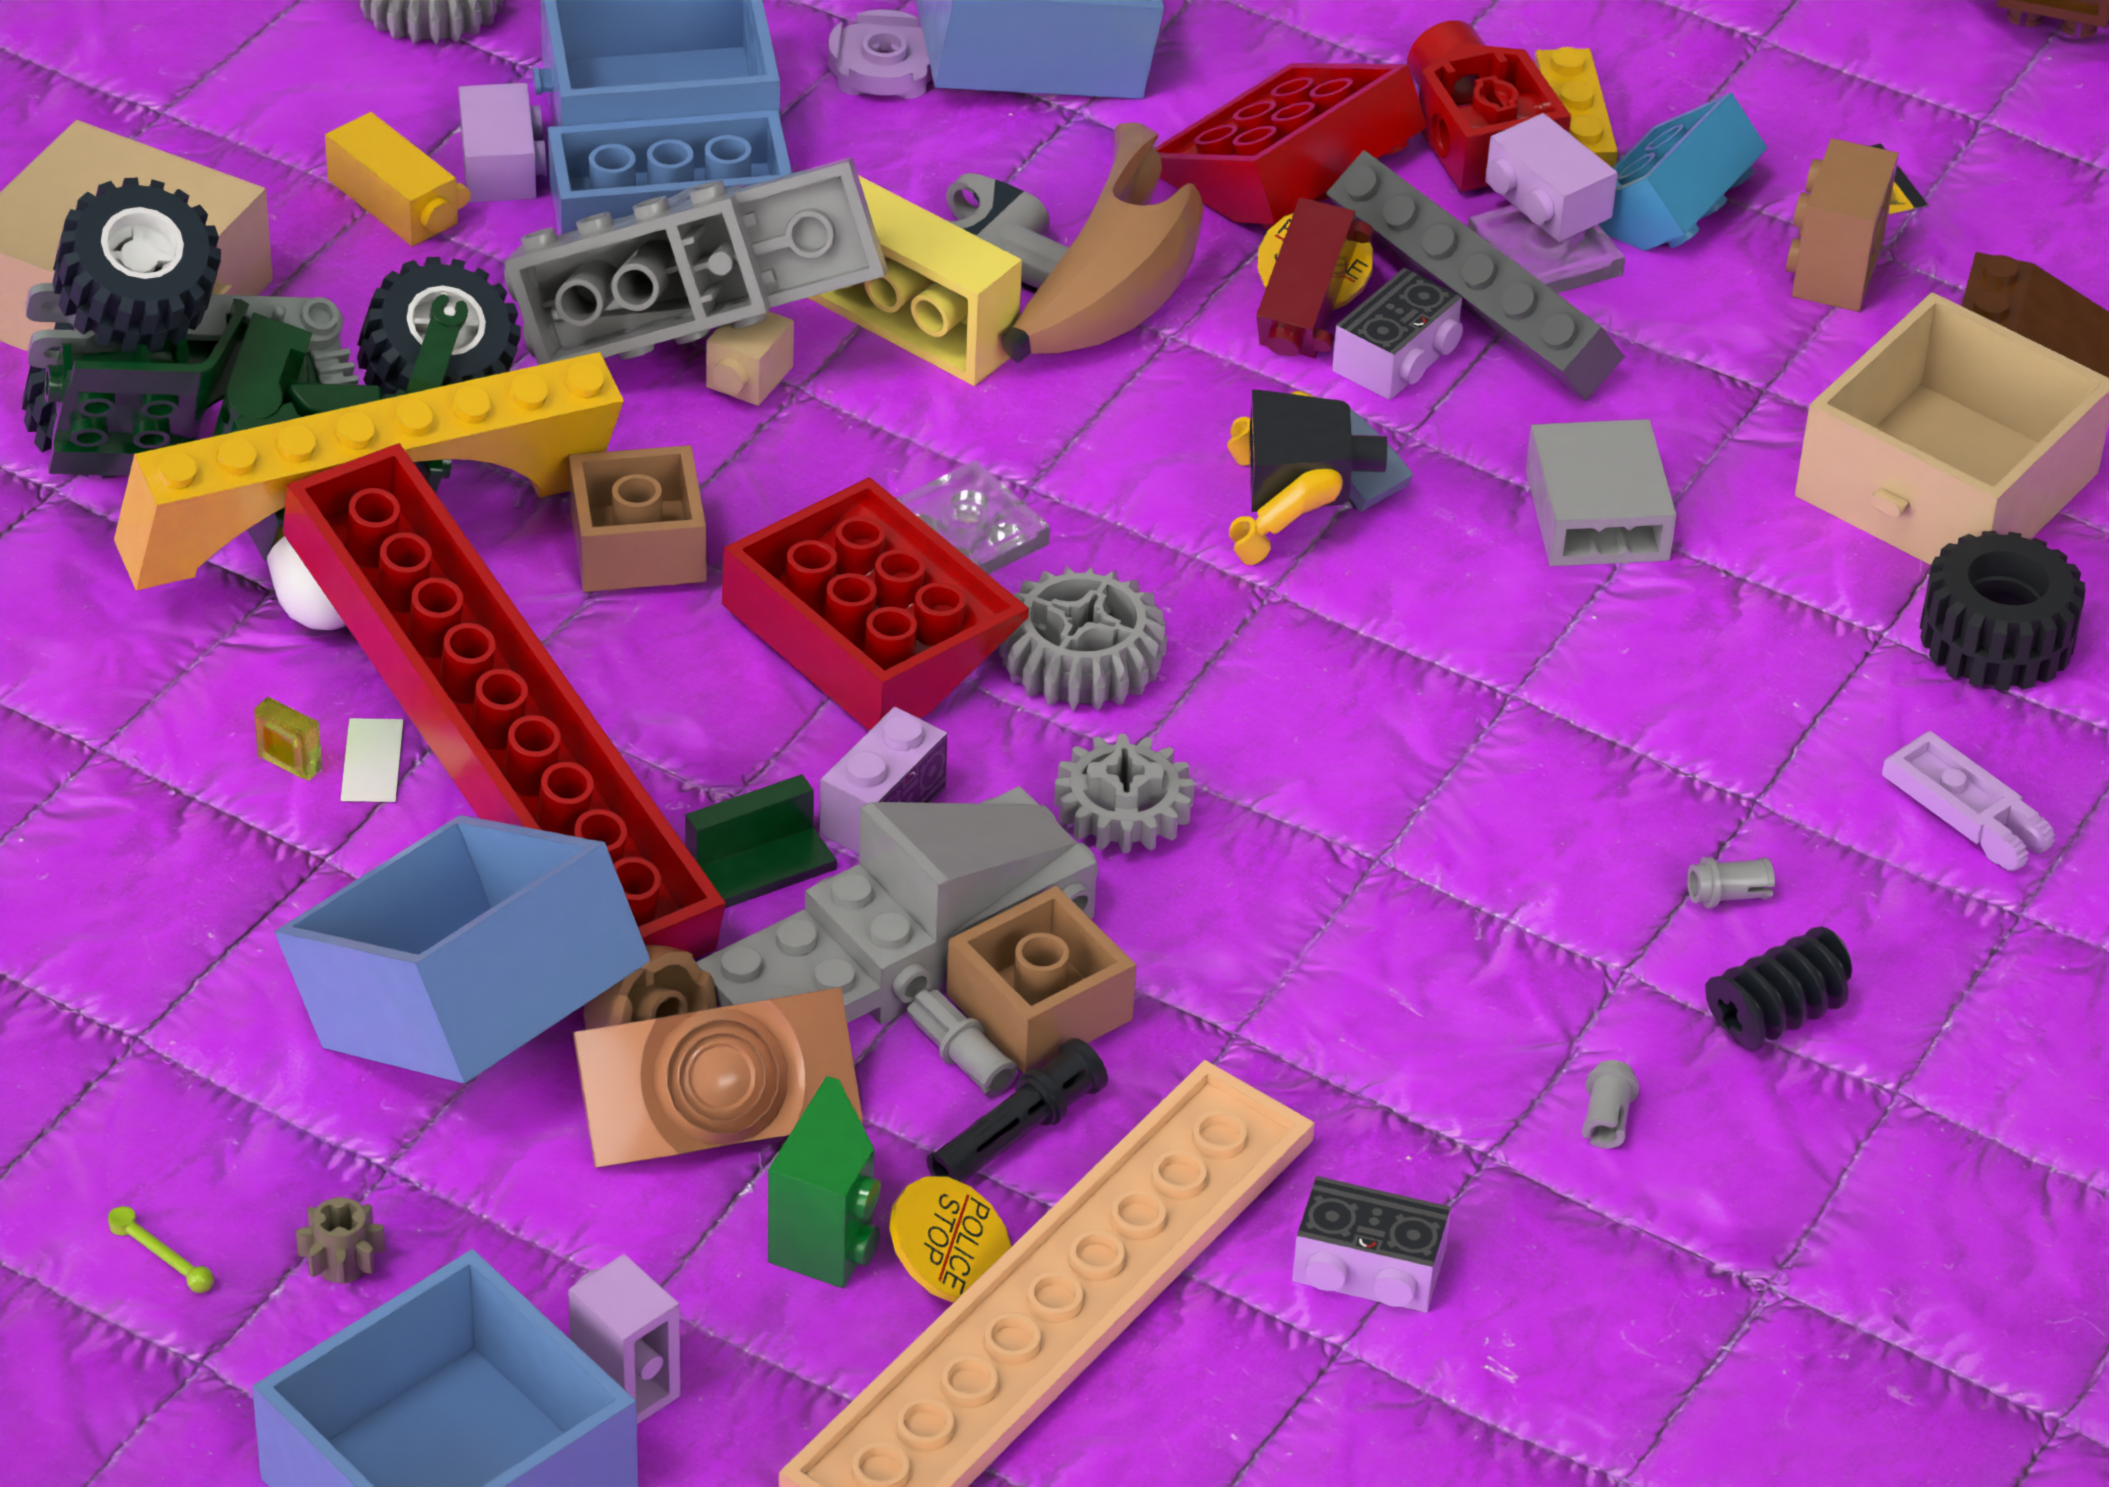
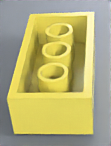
(942, 293)

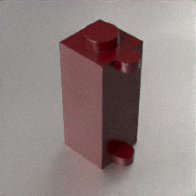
(1308, 278)

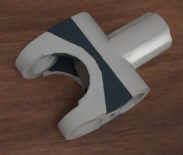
(1009, 221)

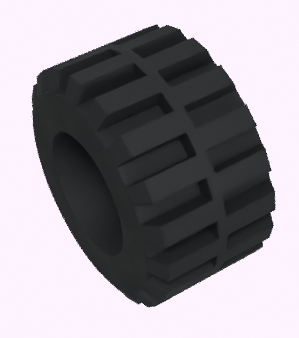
(2002, 610)

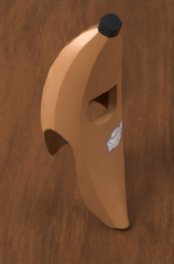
(1120, 262)

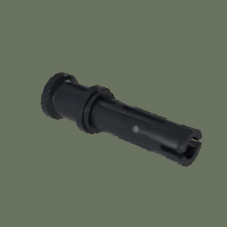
(1038, 1099)

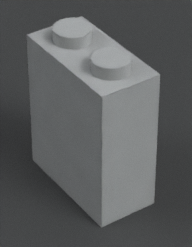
(1600, 492)

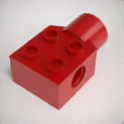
(1474, 94)

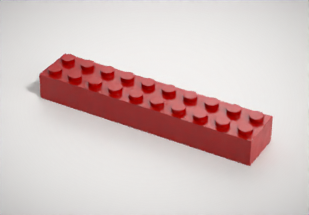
(486, 684)

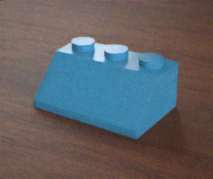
(1682, 173)

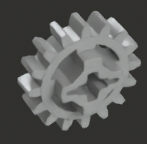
(1124, 793)

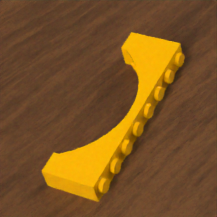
(208, 491)

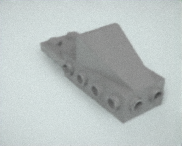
(692, 263)
(917, 884)

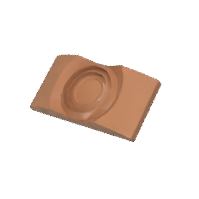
(711, 1075)

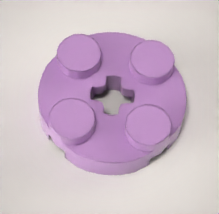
(861, 67)

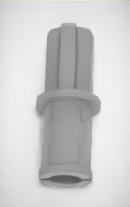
(962, 1042)

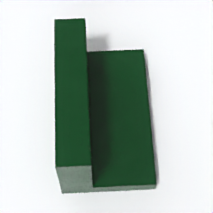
(759, 841)

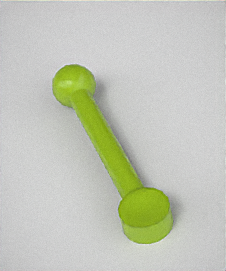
(123, 1222)

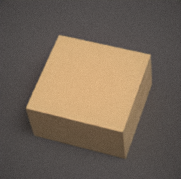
(79, 161)
(1953, 433)

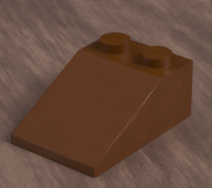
(2039, 308)

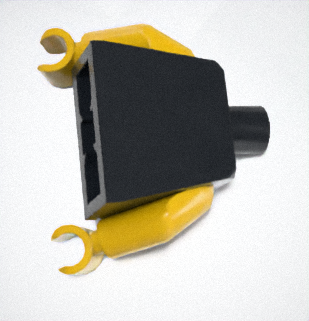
(1297, 461)

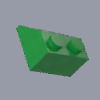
(824, 1192)

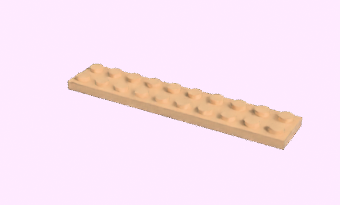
(1060, 1292)

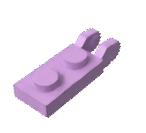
(1969, 800)

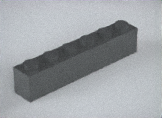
(1490, 282)

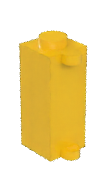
(393, 179)

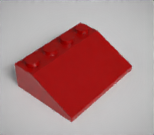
(1293, 137)
(868, 602)

